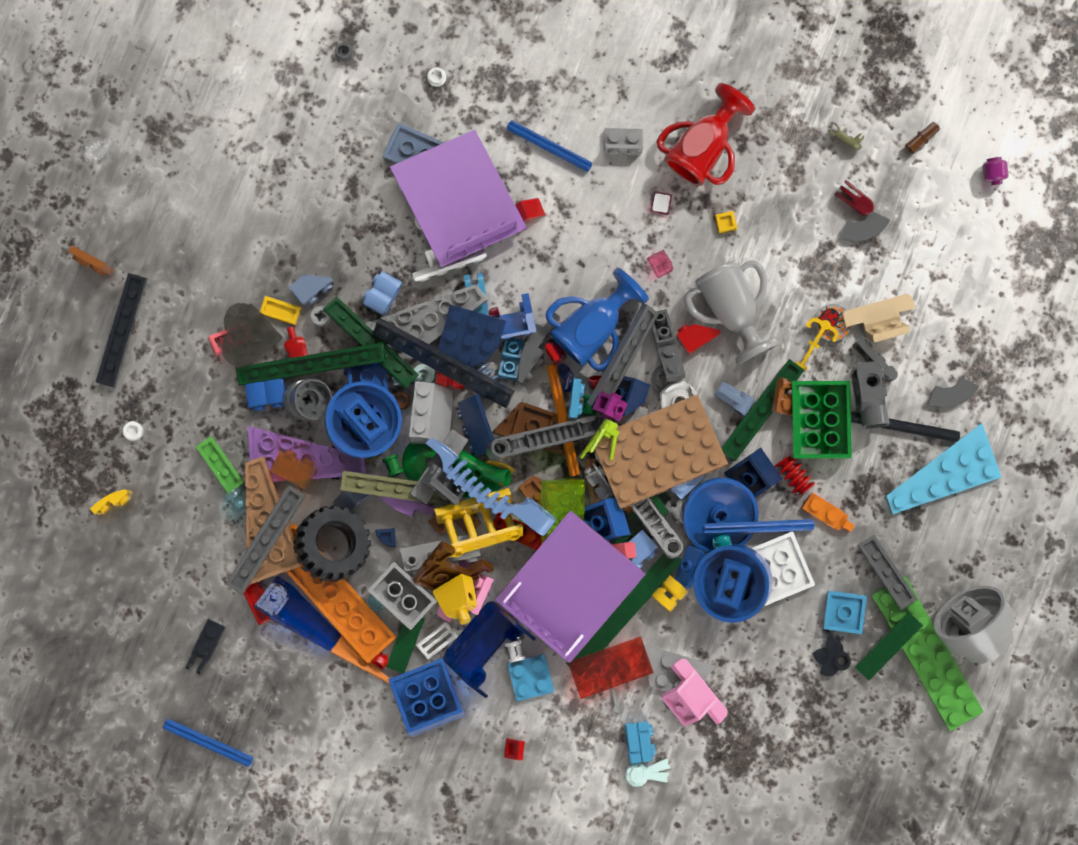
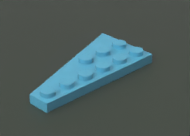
(954, 470)

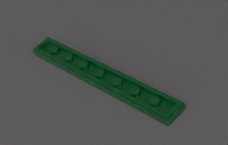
(311, 364)
(631, 604)

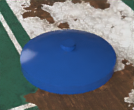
(718, 502)

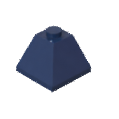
(633, 393)

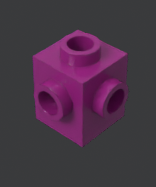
(610, 406)

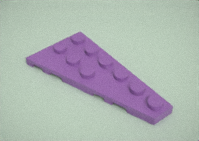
(327, 459)

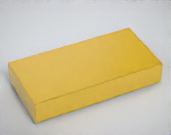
(280, 310)

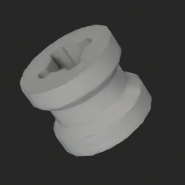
(320, 320)

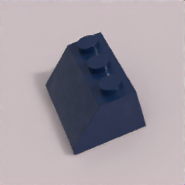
(476, 425)

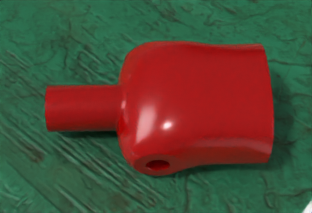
(295, 345)

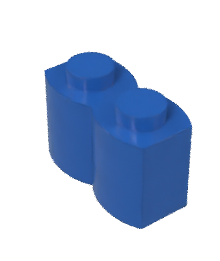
(265, 394)

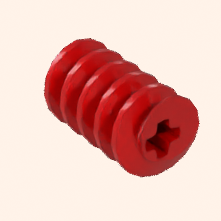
(795, 475)

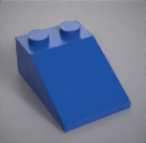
(607, 519)

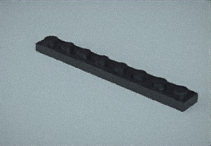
(443, 363)

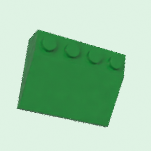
(821, 419)

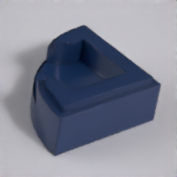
(387, 536)

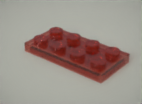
(610, 667)

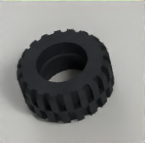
(352, 529)

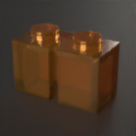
(294, 469)

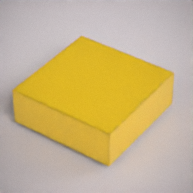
(725, 222)

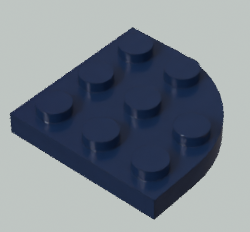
(470, 335)

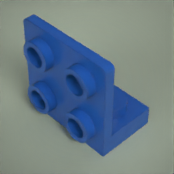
(519, 322)

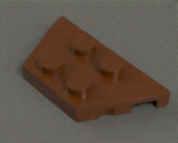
(527, 418)

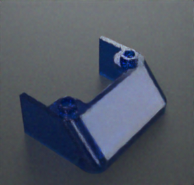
(480, 642)

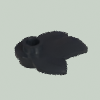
(829, 657)

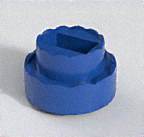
(350, 432)
(749, 589)

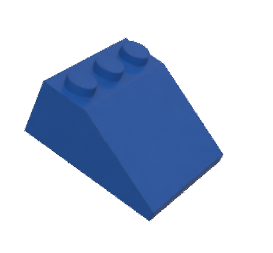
(426, 697)

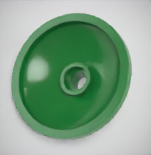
(415, 459)

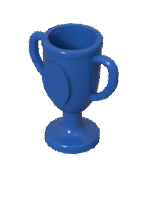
(594, 321)

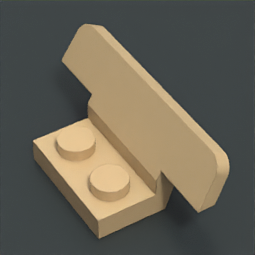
(882, 318)

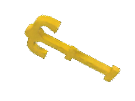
(825, 325)

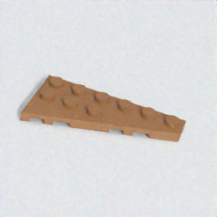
(260, 501)

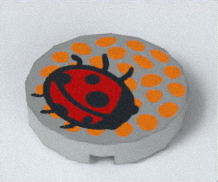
(833, 314)

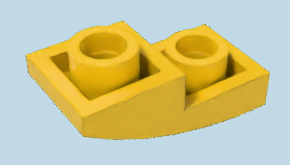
(117, 498)

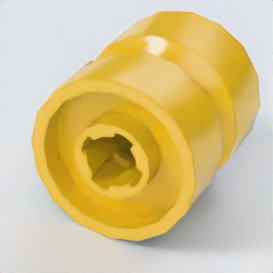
(674, 588)

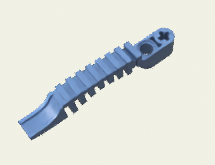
(528, 511)

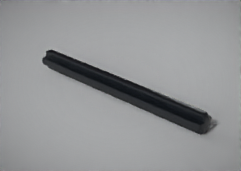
(915, 428)

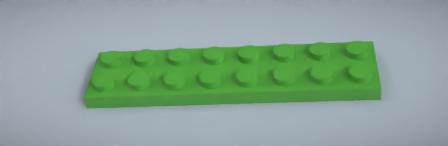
(932, 663)

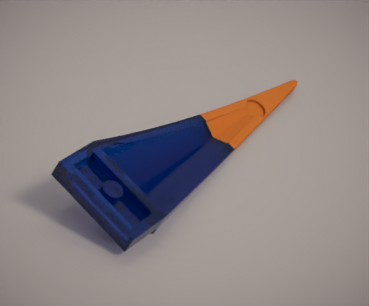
(291, 610)

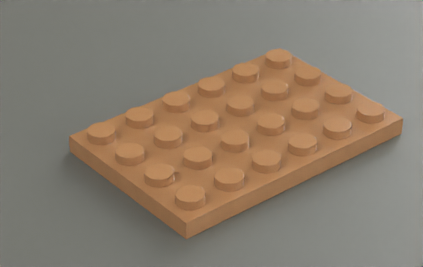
(660, 452)

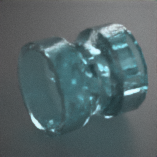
(235, 499)
(374, 604)

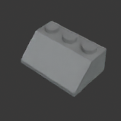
(430, 413)
(402, 596)

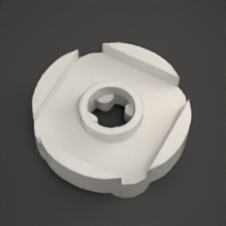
(674, 390)

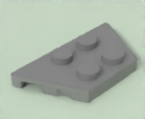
(663, 676)

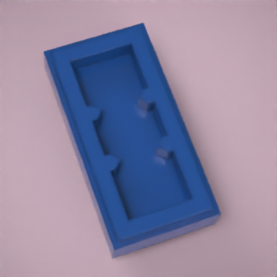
(688, 566)

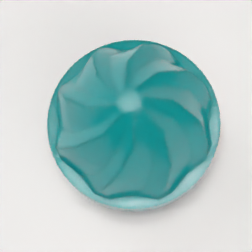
(720, 541)

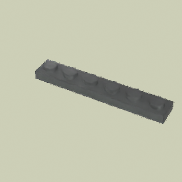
(625, 352)
(265, 539)

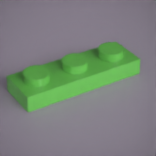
(220, 464)

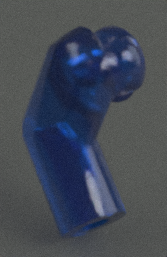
(567, 377)

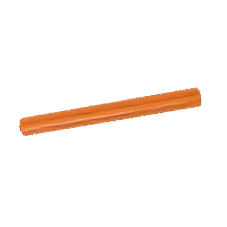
(562, 417)

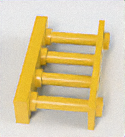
(464, 510)

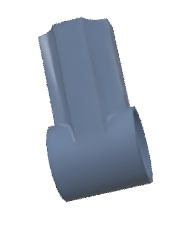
(739, 401)

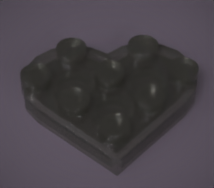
(247, 335)

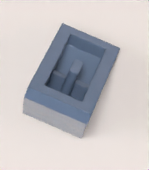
(350, 500)

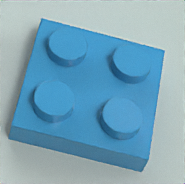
(576, 393)
(844, 612)
(530, 677)

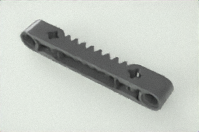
(545, 437)

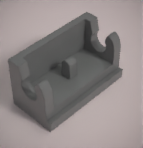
(440, 484)

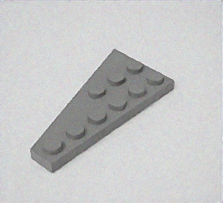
(428, 318)

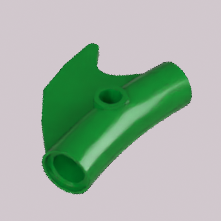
(489, 475)

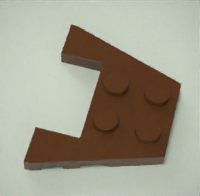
(438, 570)

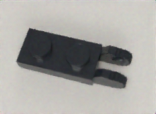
(206, 644)

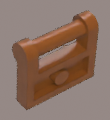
(782, 402)

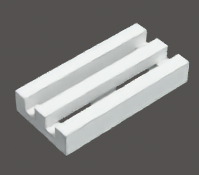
(424, 650)

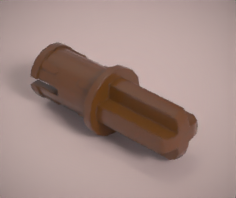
(922, 137)

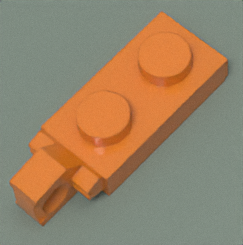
(827, 513)

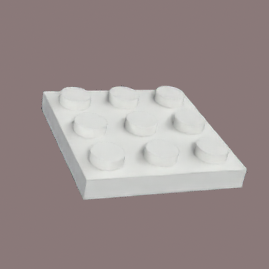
(786, 565)

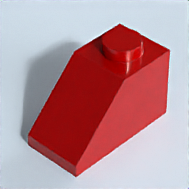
(695, 337)

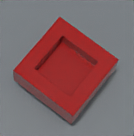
(514, 749)

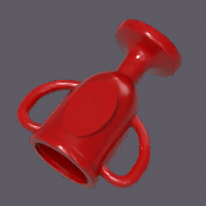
(705, 140)

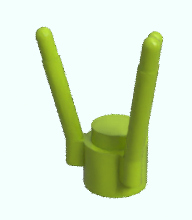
(606, 430)

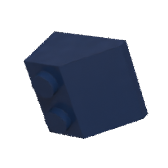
(755, 472)

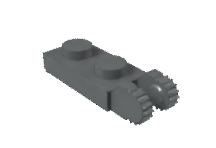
(865, 349)

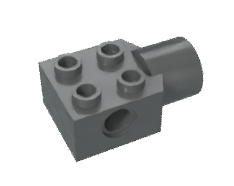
(870, 400)

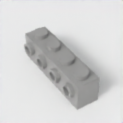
(415, 556)

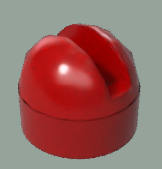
(593, 381)
(380, 660)

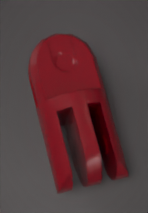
(860, 203)

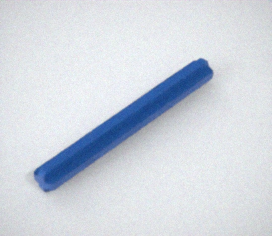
(549, 145)
(208, 743)

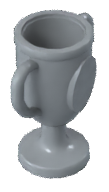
(733, 304)

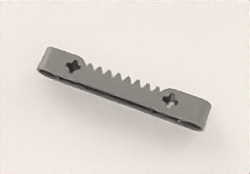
(655, 523)

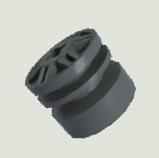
(314, 392)

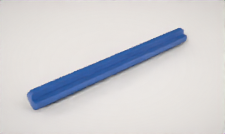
(758, 527)

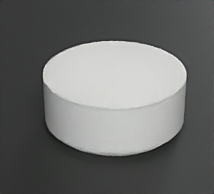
(133, 431)

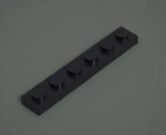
(121, 330)

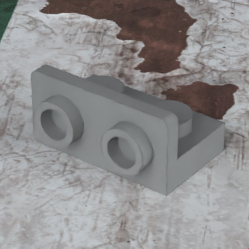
(623, 141)

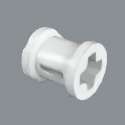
(515, 651)

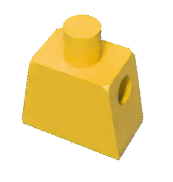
(457, 598)

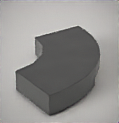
(864, 229)
(952, 395)

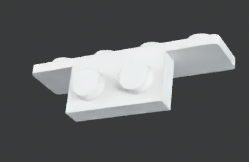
(435, 267)

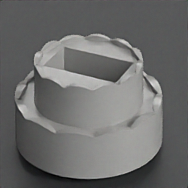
(976, 624)

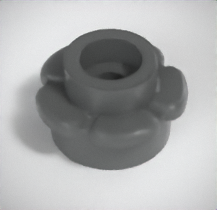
(343, 47)

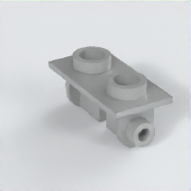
(596, 476)

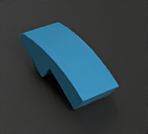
(511, 359)

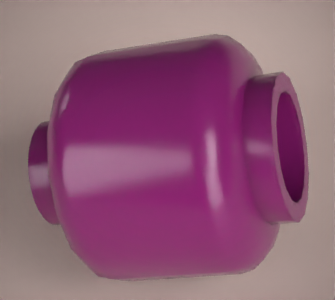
(995, 170)

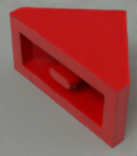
(530, 209)

